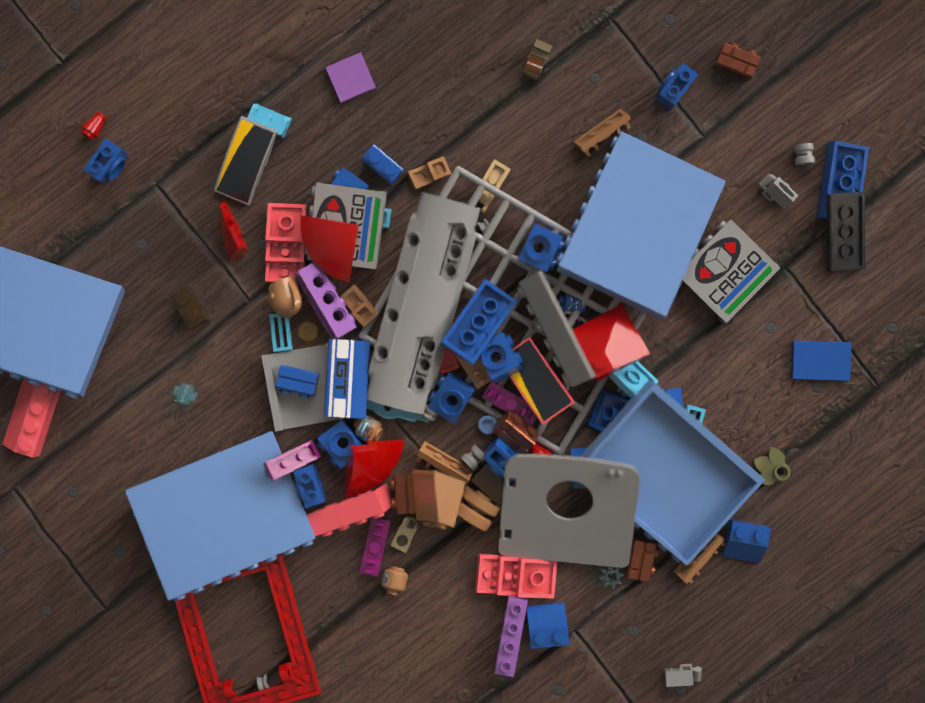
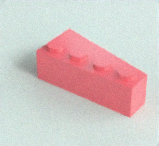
(350, 511)

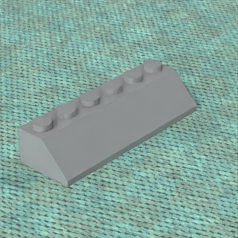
(556, 329)

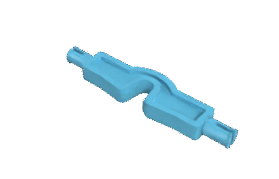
(394, 412)

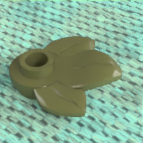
(769, 465)

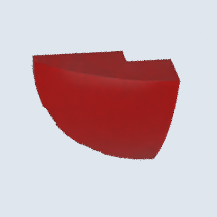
(231, 233)
(330, 245)
(370, 465)

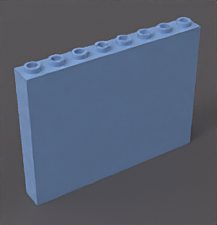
(640, 225)
(53, 322)
(685, 471)
(219, 517)

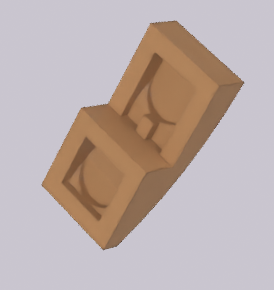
(429, 173)
(359, 305)

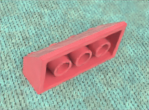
(30, 419)

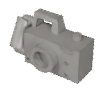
(777, 190)
(682, 676)

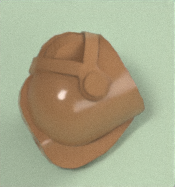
(285, 297)

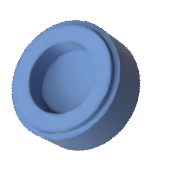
(486, 424)

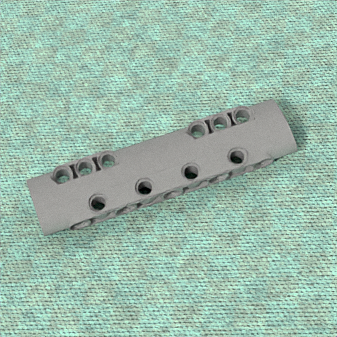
(422, 304)

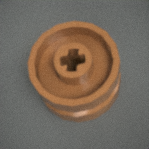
(476, 507)

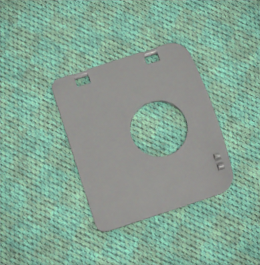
(596, 538)

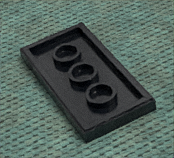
(845, 231)

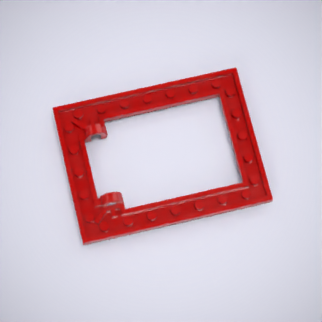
(303, 676)

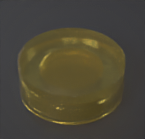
(308, 331)

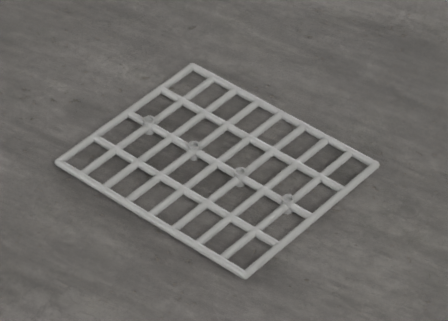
(509, 255)

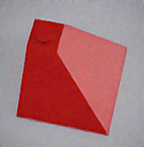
(610, 342)

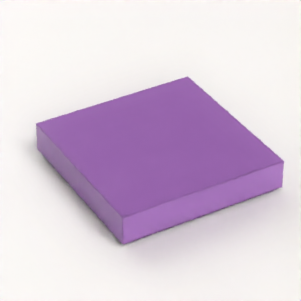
(350, 77)

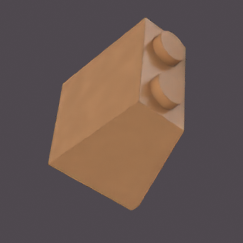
(436, 498)

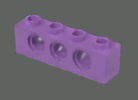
(315, 297)
(510, 635)

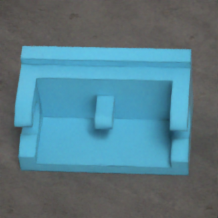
(270, 119)

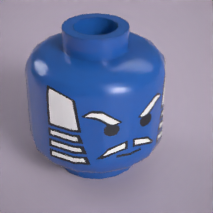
(570, 304)

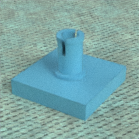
(632, 379)

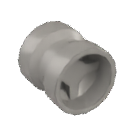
(806, 150)
(470, 460)

